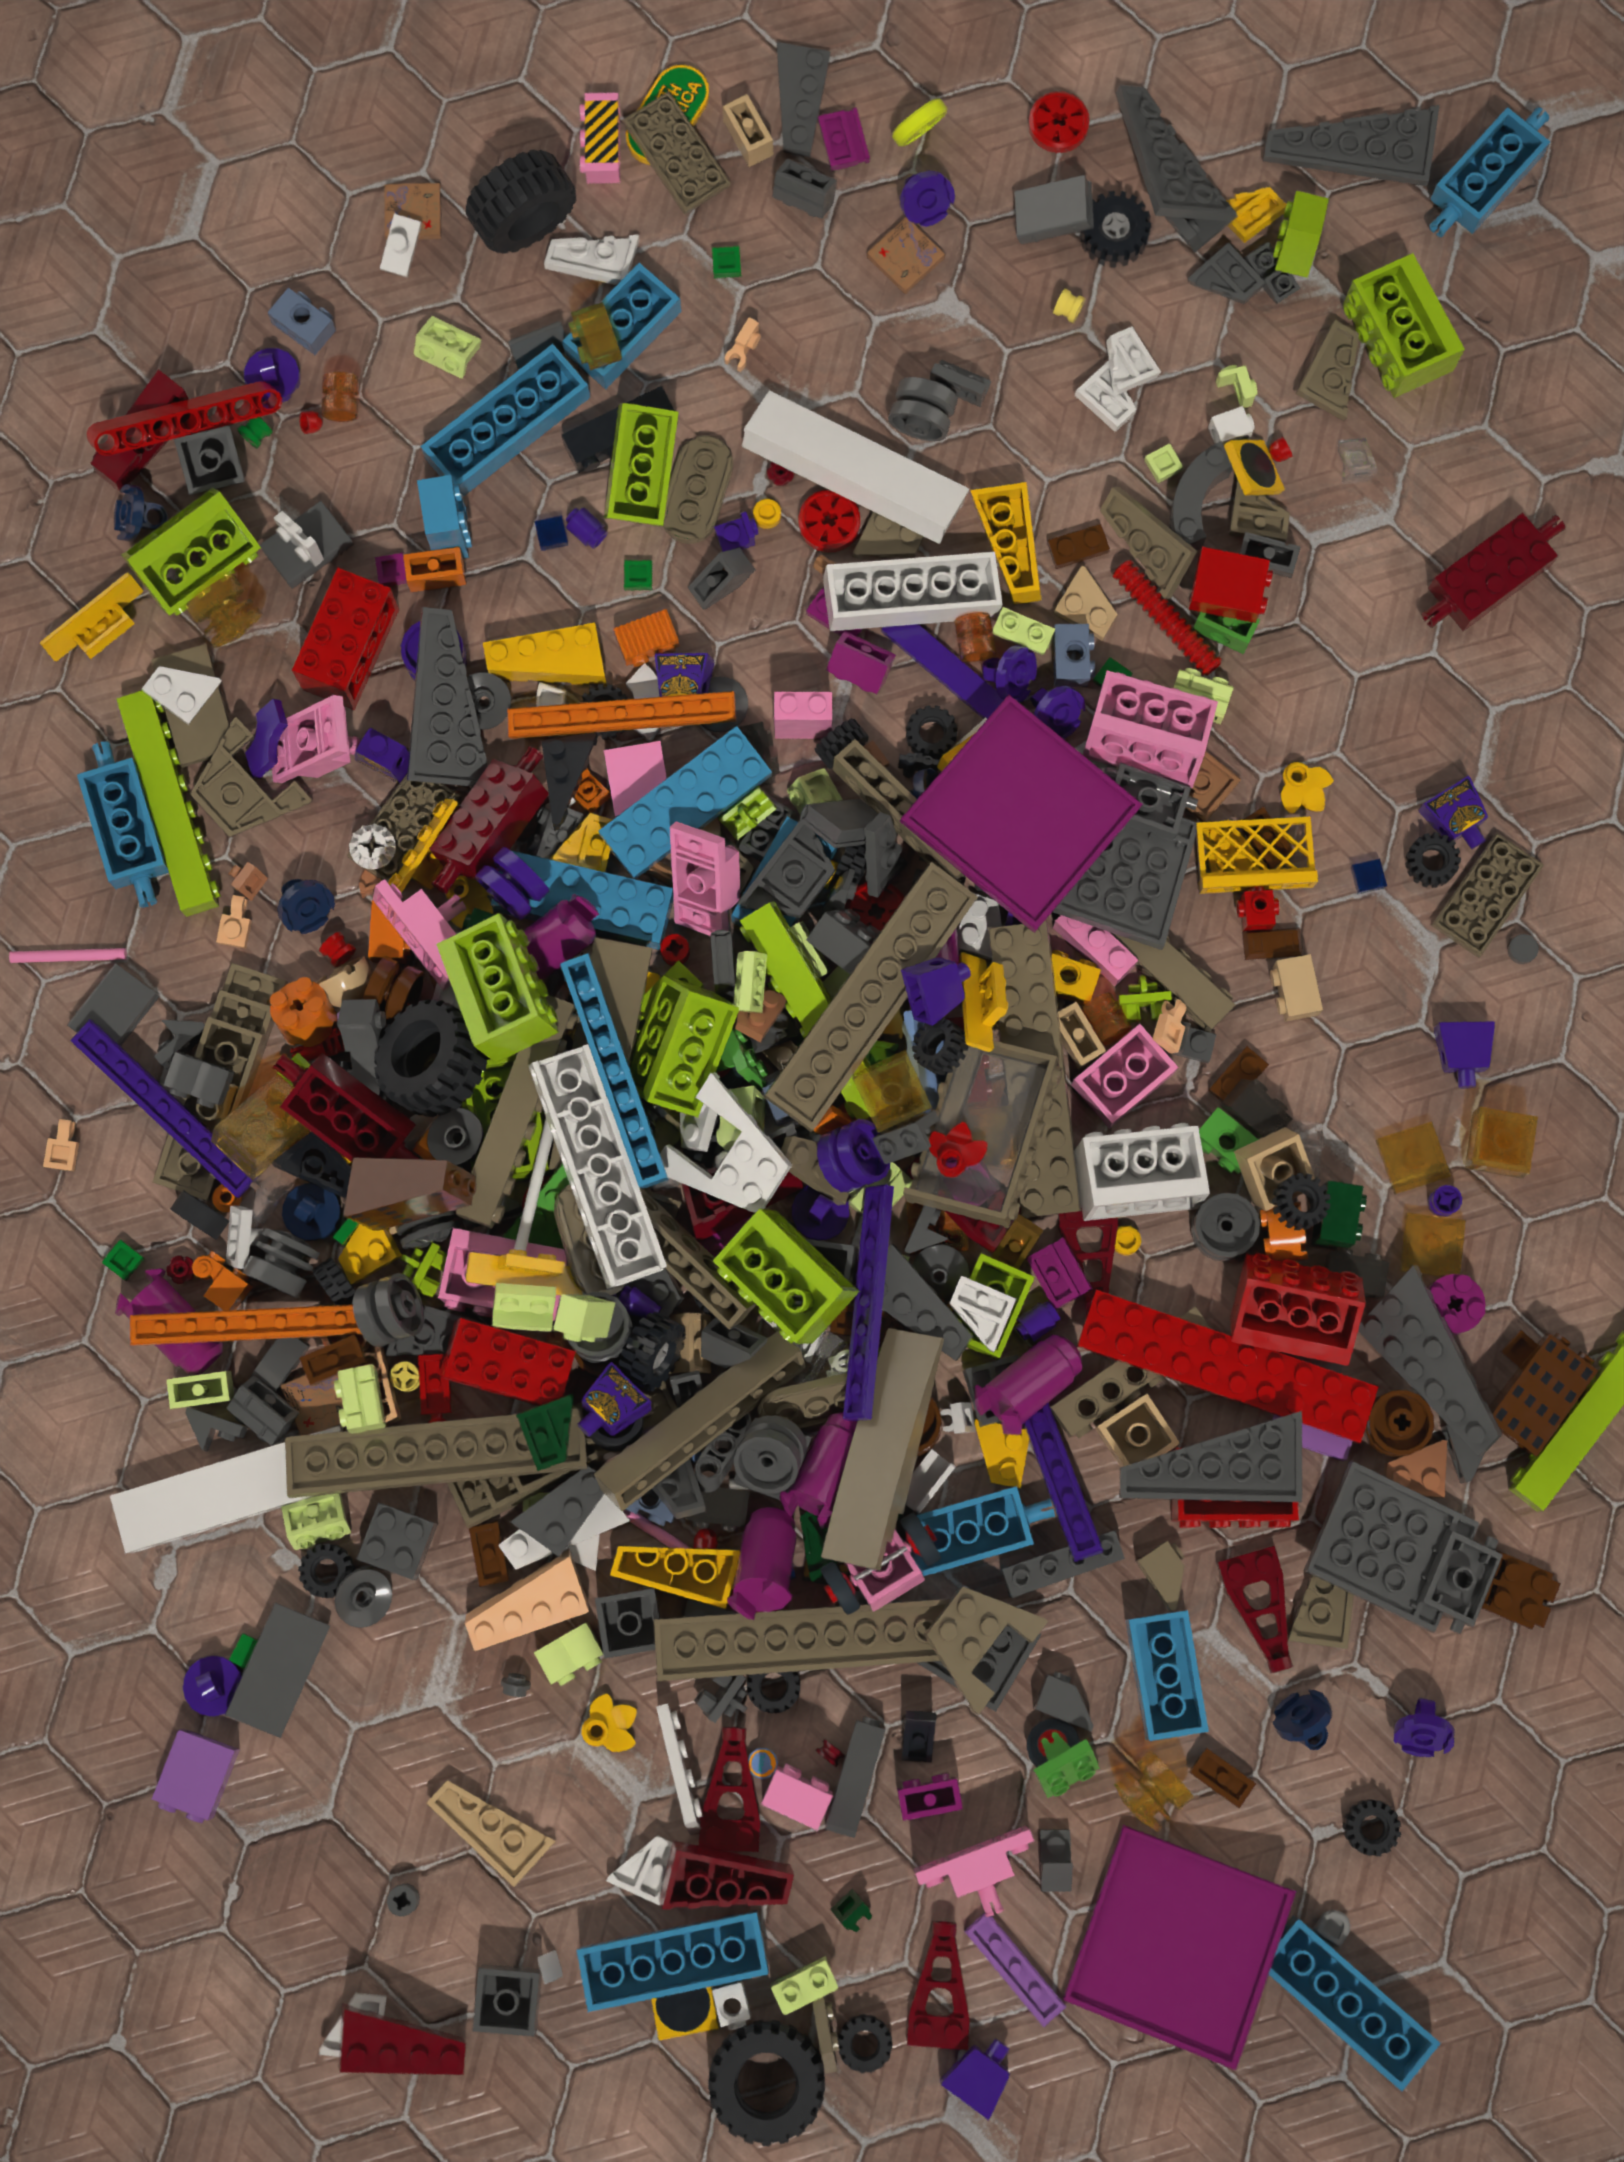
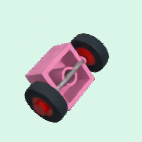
(897, 1573)

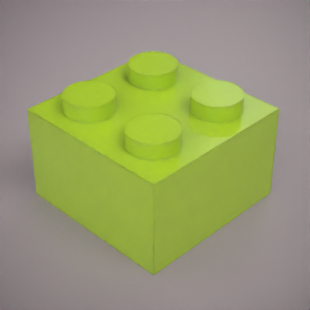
(1300, 233)

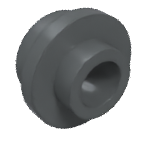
(515, 1685)

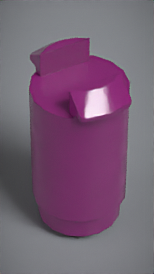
(561, 934)
(162, 1298)
(1029, 1382)
(821, 1470)
(764, 1563)

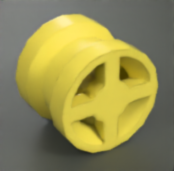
(1069, 305)
(400, 1376)

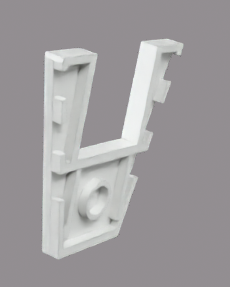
(750, 1168)

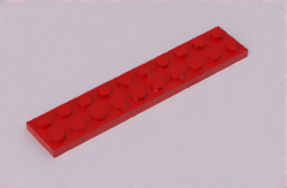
(1227, 1368)

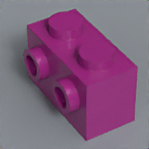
(860, 662)
(929, 1798)

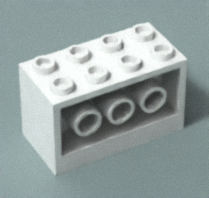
(1141, 1172)

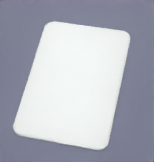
(550, 1967)

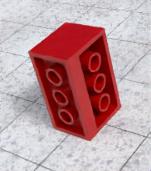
(346, 638)
(1297, 1309)
(506, 1363)
(1221, 1513)

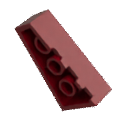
(126, 466)
(713, 1214)
(717, 1877)
(395, 2046)

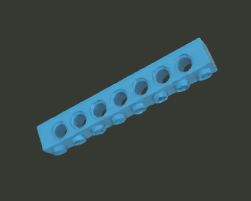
(614, 1071)

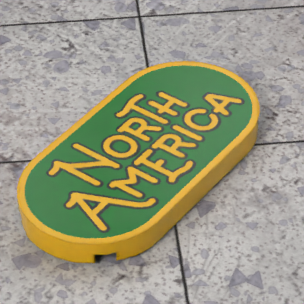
(688, 90)

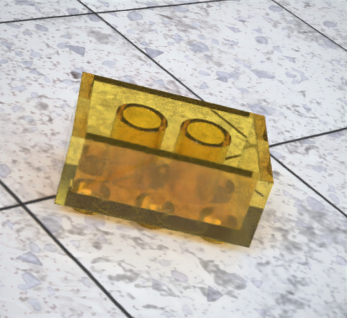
(259, 1129)

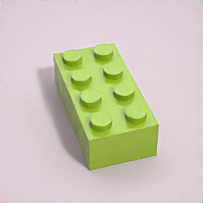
(641, 464)

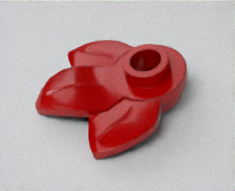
(956, 1146)

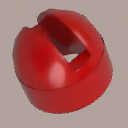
(310, 422)
(1280, 450)
(705, 1539)

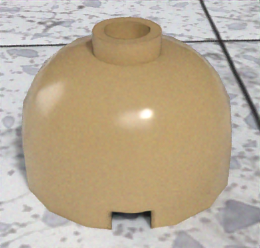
(347, 981)

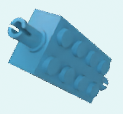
(1489, 171)
(123, 824)
(980, 1528)

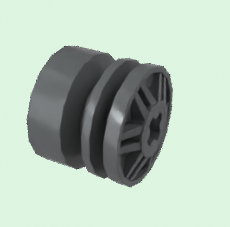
(428, 1230)
(281, 1262)

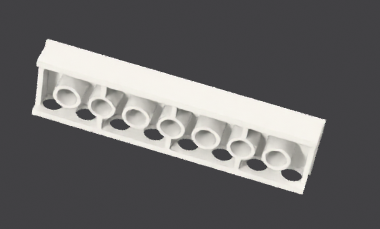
(854, 466)
(597, 1166)
(204, 1498)

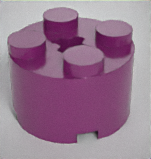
(1468, 1297)

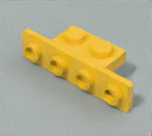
(96, 622)
(420, 862)
(983, 1001)
(522, 1270)

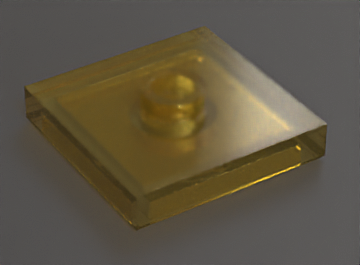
(1413, 1158)
(1432, 1244)

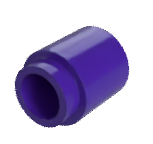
(586, 527)
(1037, 1321)

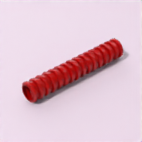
(1167, 618)

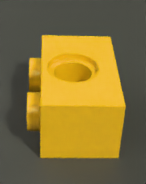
(1086, 978)

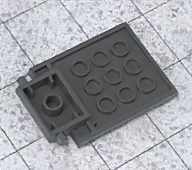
(1142, 870)
(1403, 1552)

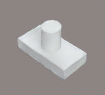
(401, 245)
(241, 1236)

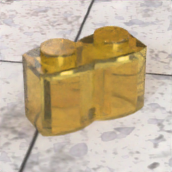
(595, 335)

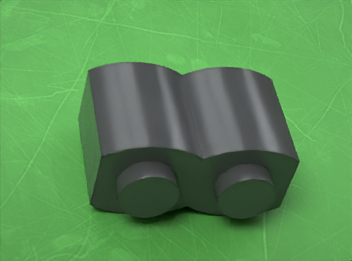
(198, 1079)

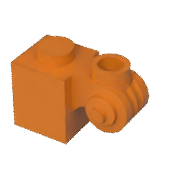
(228, 1286)

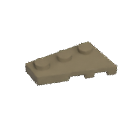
(1330, 372)

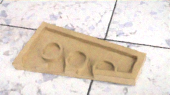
(497, 1837)

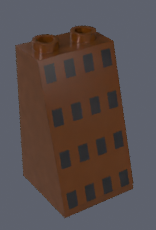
(405, 1190)
(1542, 1393)

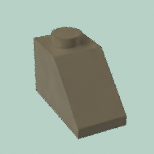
(1164, 1572)

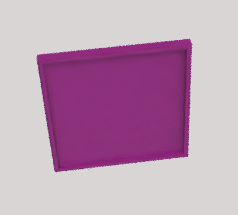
(1021, 813)
(1180, 1947)

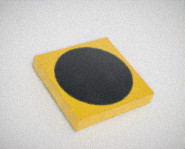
(1254, 467)
(685, 2013)

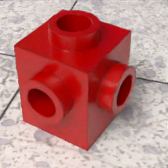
(1254, 918)

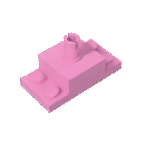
(315, 742)
(703, 878)
(420, 924)
(978, 1867)

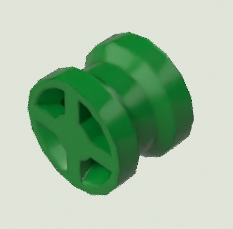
(254, 431)

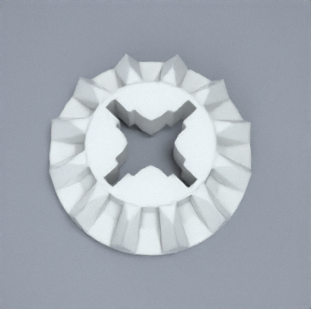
(381, 855)

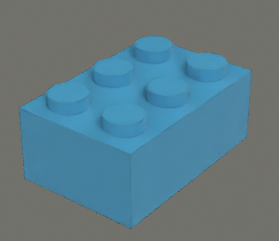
(444, 514)

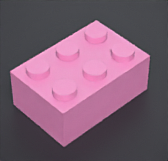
(1124, 1076)
(798, 1797)

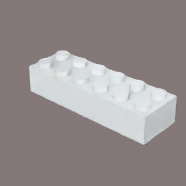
(911, 590)

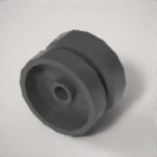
(923, 409)
(1210, 1236)
(388, 1310)
(610, 1348)
(770, 1454)

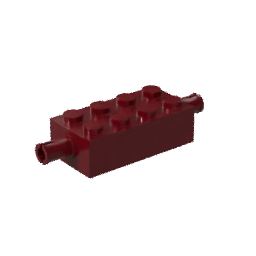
(1493, 571)
(489, 819)
(344, 1111)

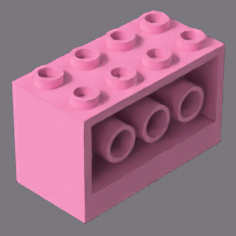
(1150, 728)
(458, 1293)

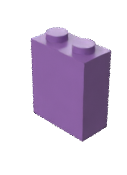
(195, 1775)

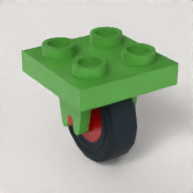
(741, 1063)
(1059, 1756)

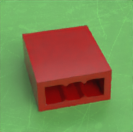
(1230, 585)

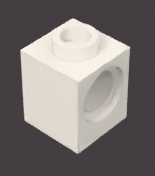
(1231, 426)
(731, 1990)

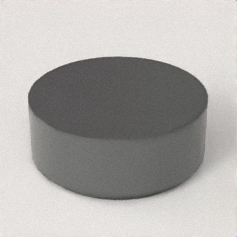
(1523, 949)

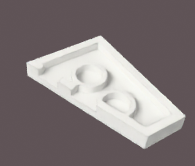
(593, 259)

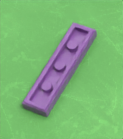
(1015, 1969)

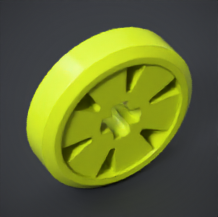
(919, 122)

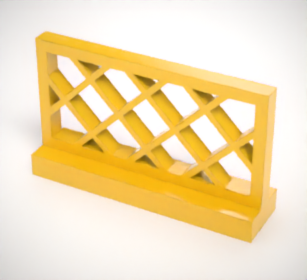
(1269, 878)

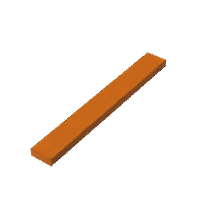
(622, 715)
(242, 1325)

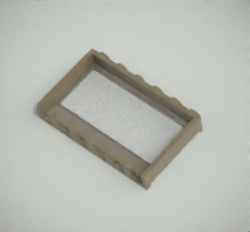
(1003, 1103)

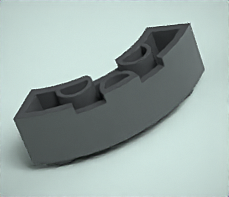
(1197, 481)
(361, 1028)

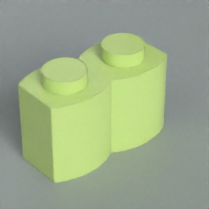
(569, 1654)

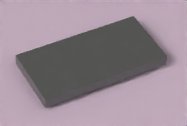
(277, 1670)

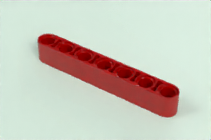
(172, 413)

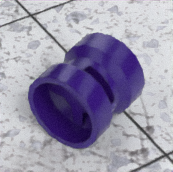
(1450, 1198)

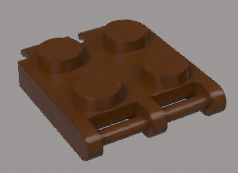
(1521, 1593)

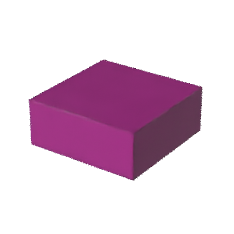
(391, 569)

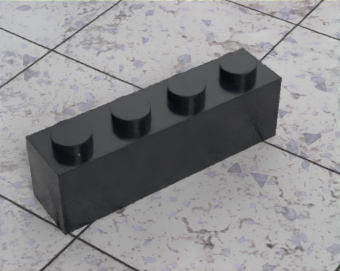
(594, 440)

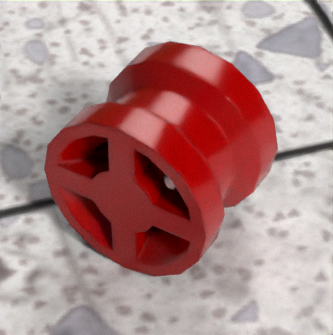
(337, 949)
(675, 952)

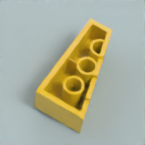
(1009, 529)
(548, 656)
(690, 1573)

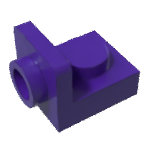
(737, 533)

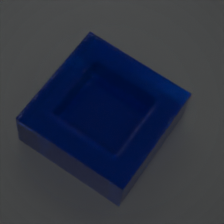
(551, 533)
(1368, 876)

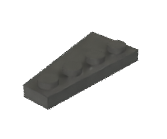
(801, 87)

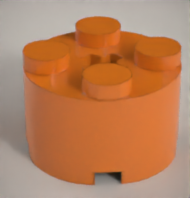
(303, 1012)
(1282, 1241)

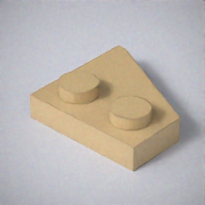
(1086, 605)

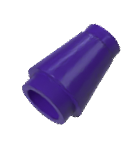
(637, 1302)

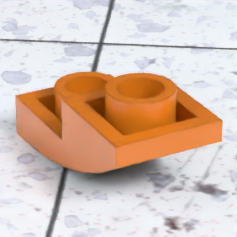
(591, 792)

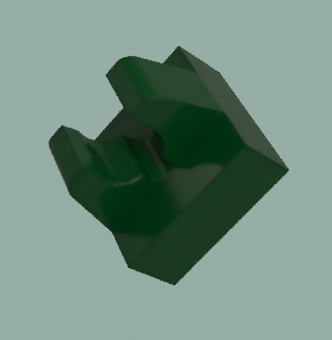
(851, 1910)

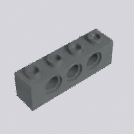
(1058, 1566)

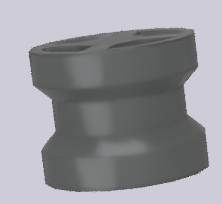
(404, 1894)

